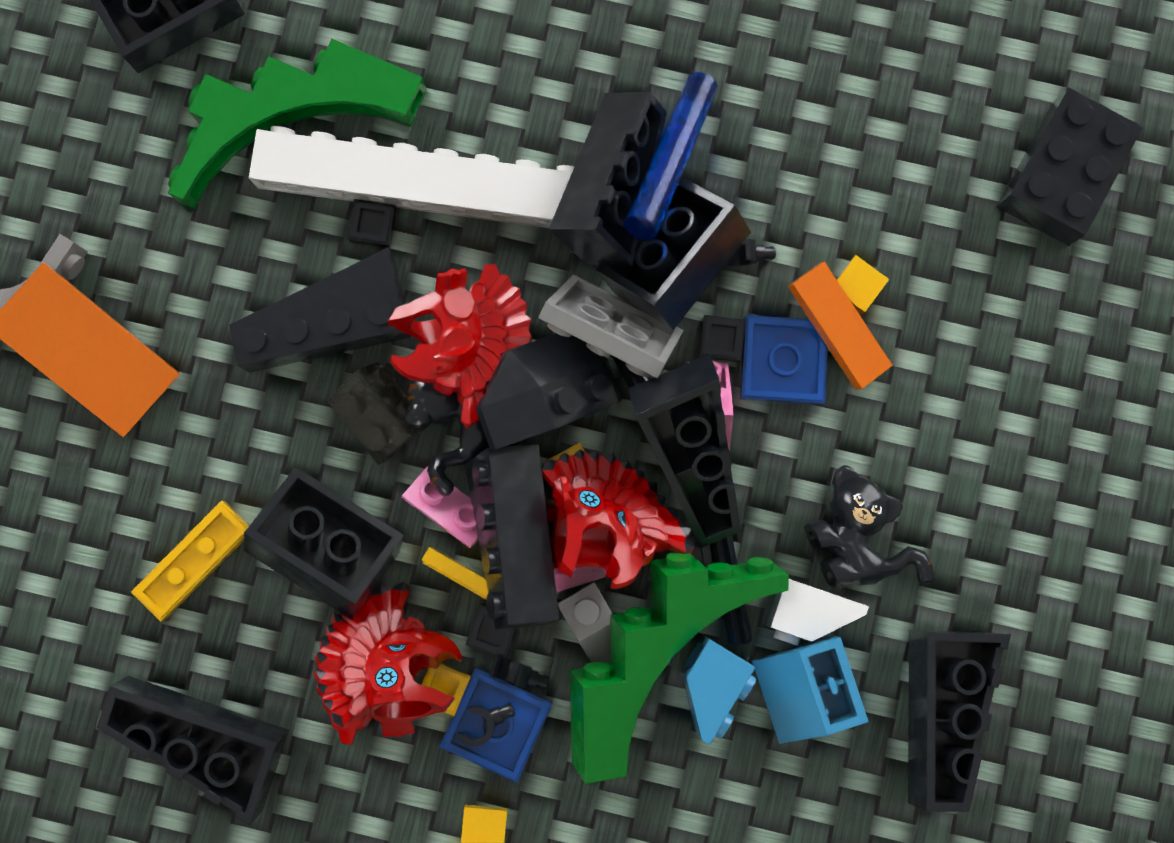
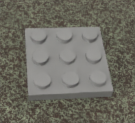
(610, 326)

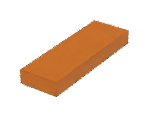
(840, 325)

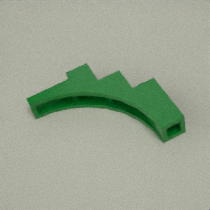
(280, 95)
(643, 642)

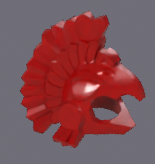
(465, 337)

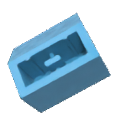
(712, 685)
(810, 690)

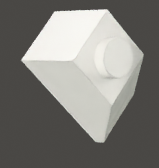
(810, 613)

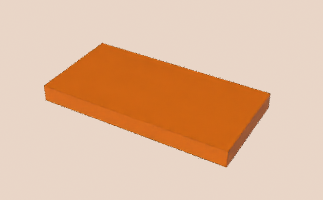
(83, 349)

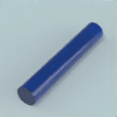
(671, 156)

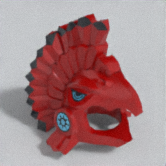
(608, 517)
(372, 666)

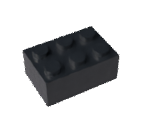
(159, 28)
(1069, 167)
(683, 258)
(323, 542)

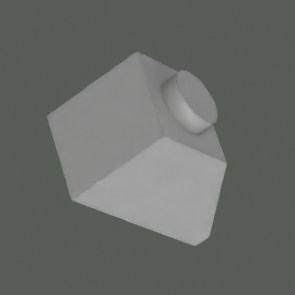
(590, 621)

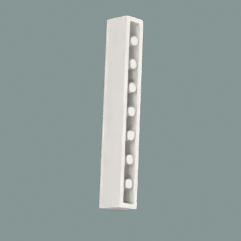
(407, 177)

